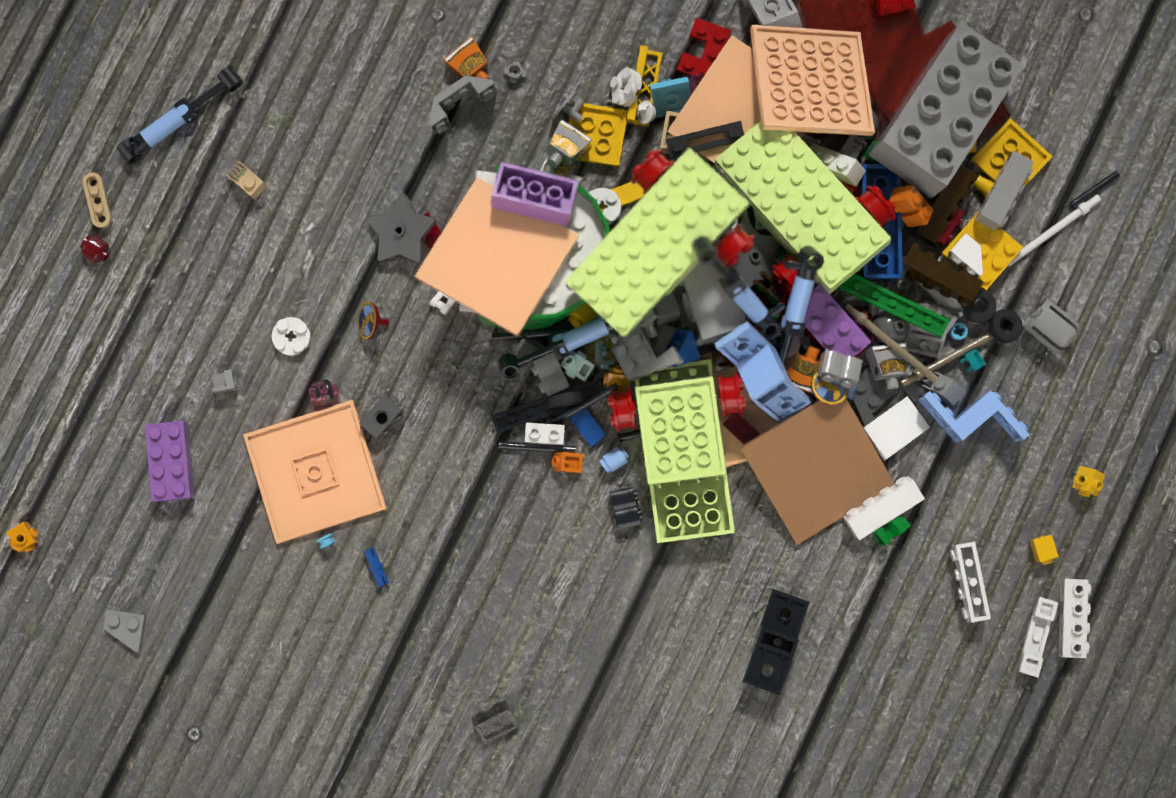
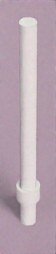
(1082, 209)

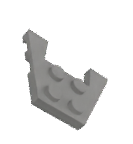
(638, 355)

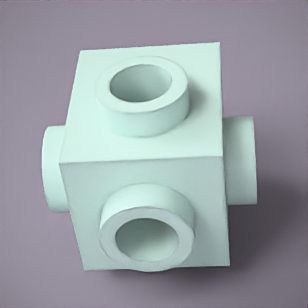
(577, 365)

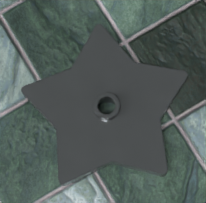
(413, 226)
(759, 258)

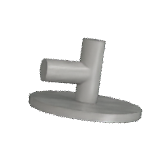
(571, 111)

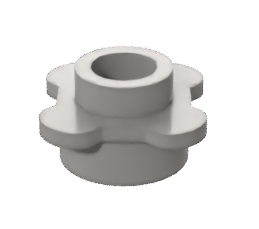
(515, 67)

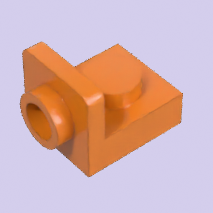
(567, 462)

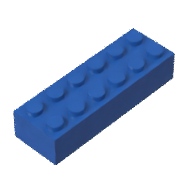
(888, 263)

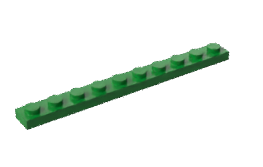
(890, 302)

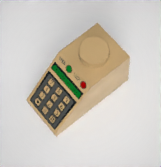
(246, 180)

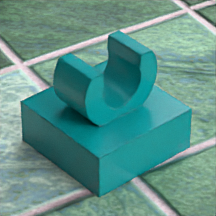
(975, 360)

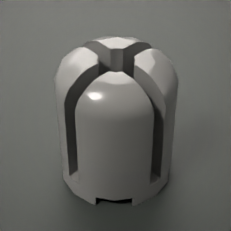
(1052, 326)

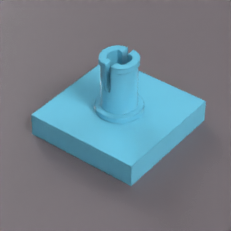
(670, 95)

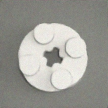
(625, 87)
(609, 199)
(284, 327)

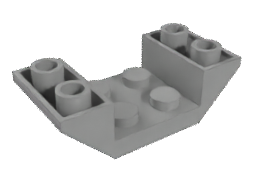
(775, 12)
(482, 88)

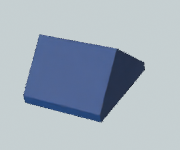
(685, 344)

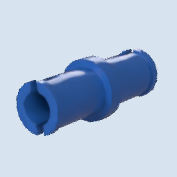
(376, 567)

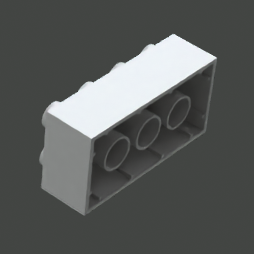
(946, 110)
(707, 306)

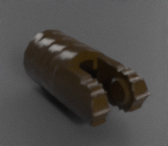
(769, 288)

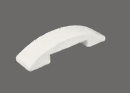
(1036, 636)

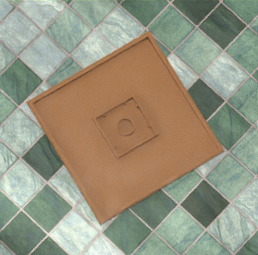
(816, 467)

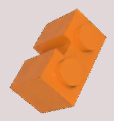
(912, 205)

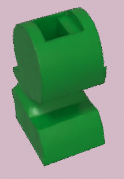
(891, 530)

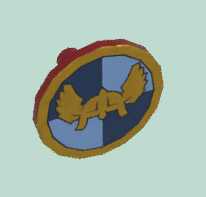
(369, 320)
(828, 392)

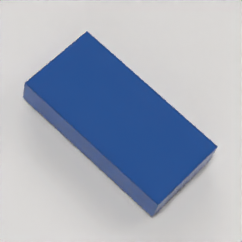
(588, 427)

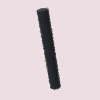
(1094, 189)

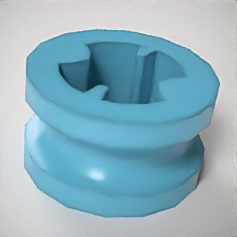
(960, 326)
(326, 541)

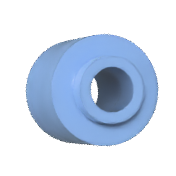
(614, 459)

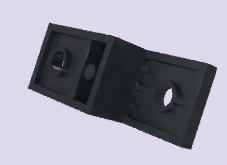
(776, 642)

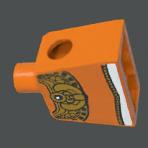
(467, 60)
(804, 368)

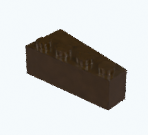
(946, 205)
(941, 276)

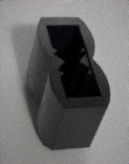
(625, 507)

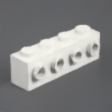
(884, 507)
(970, 581)
(1073, 618)

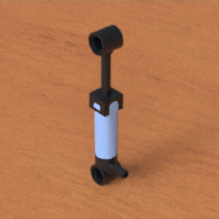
(134, 147)
(739, 291)
(793, 320)
(560, 344)

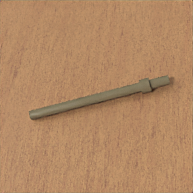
(861, 319)
(917, 376)

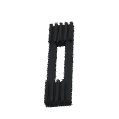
(732, 132)

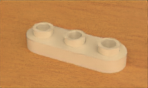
(92, 194)

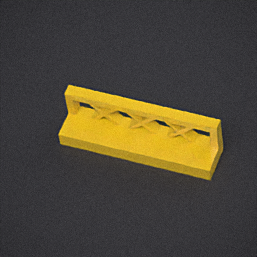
(640, 69)

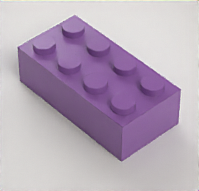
(534, 194)
(833, 325)
(169, 461)

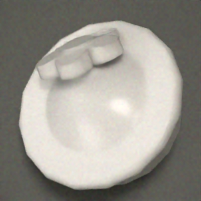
(646, 112)

